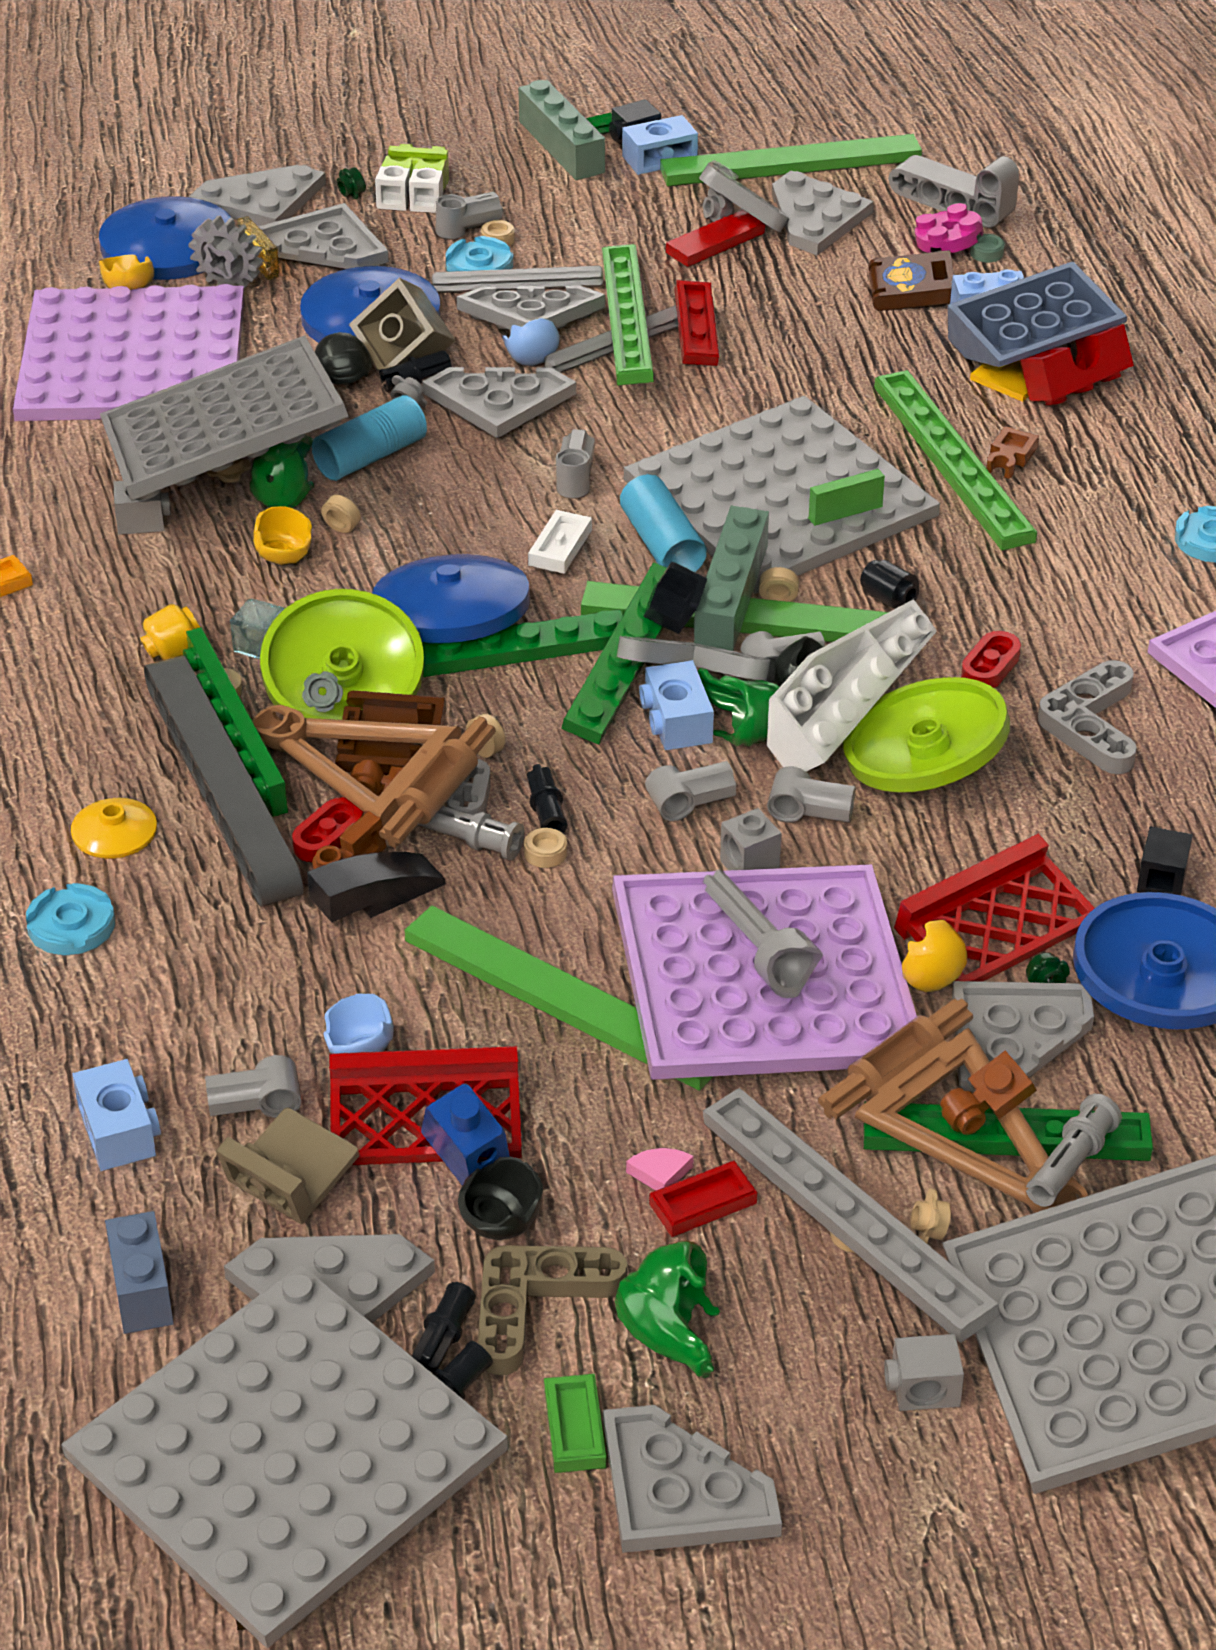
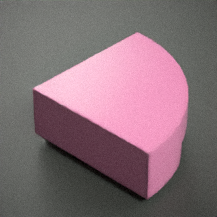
(659, 1167)

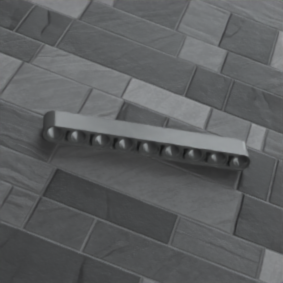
(223, 781)

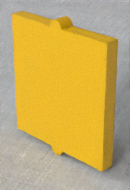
(1004, 379)

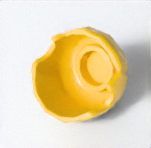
(126, 271)
(282, 535)
(936, 959)

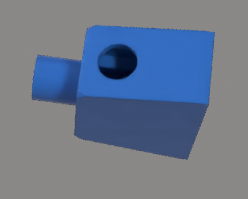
(463, 1130)

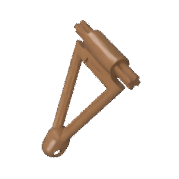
(415, 791)
(912, 1064)

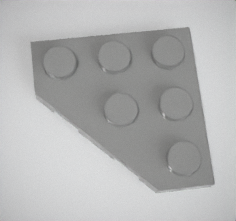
(263, 194)
(817, 211)
(327, 238)
(530, 303)
(499, 397)
(1024, 1019)
(362, 1269)
(681, 1486)

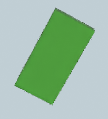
(846, 497)
(574, 1423)

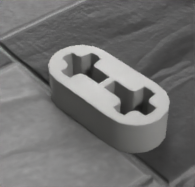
(475, 793)

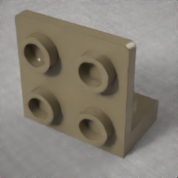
(289, 1164)

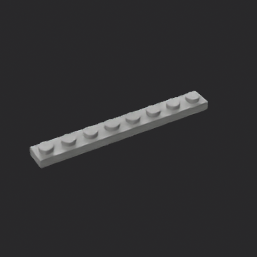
(852, 1215)

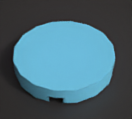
(483, 254)
(1197, 533)
(70, 919)

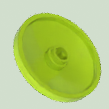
(345, 633)
(928, 735)

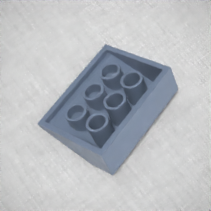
(1030, 316)

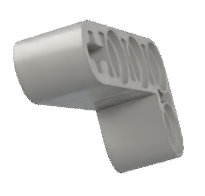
(939, 186)

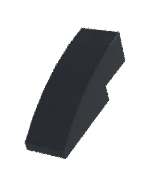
(371, 883)

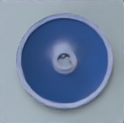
(158, 230)
(343, 295)
(457, 596)
(1151, 959)

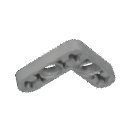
(725, 182)
(703, 656)
(1066, 713)

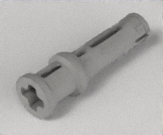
(479, 831)
(1082, 1138)

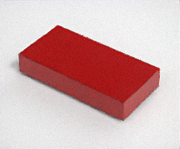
(703, 1198)

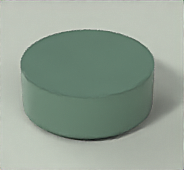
(988, 248)

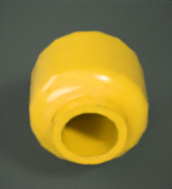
(167, 631)

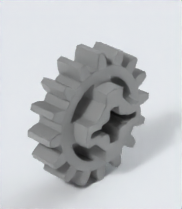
(225, 252)

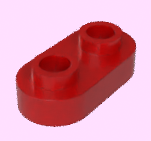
(992, 658)
(324, 827)

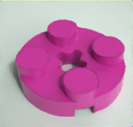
(948, 229)

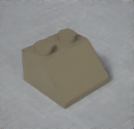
(401, 326)

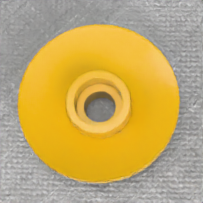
(114, 828)

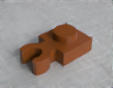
(1011, 449)

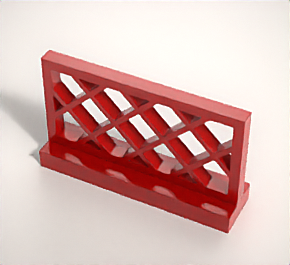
(984, 881)
(424, 1076)

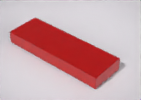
(715, 238)
(696, 323)

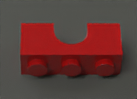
(1055, 374)

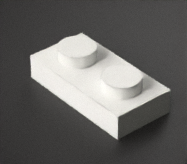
(560, 541)

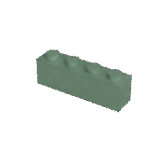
(561, 129)
(731, 577)

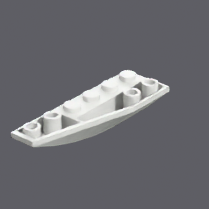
(840, 686)

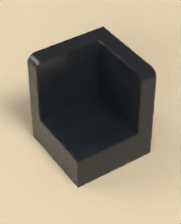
(675, 597)

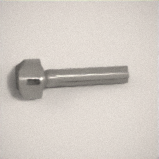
(783, 956)

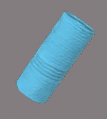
(369, 437)
(662, 523)

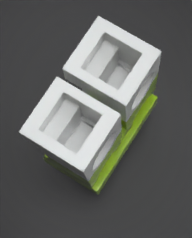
(415, 173)

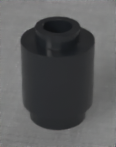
(889, 583)

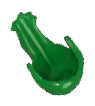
(289, 473)
(747, 703)
(659, 1304)

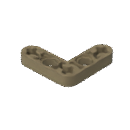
(529, 1280)

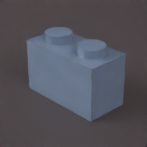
(139, 1272)

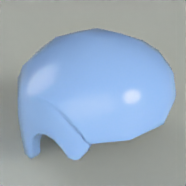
(532, 342)
(358, 1025)

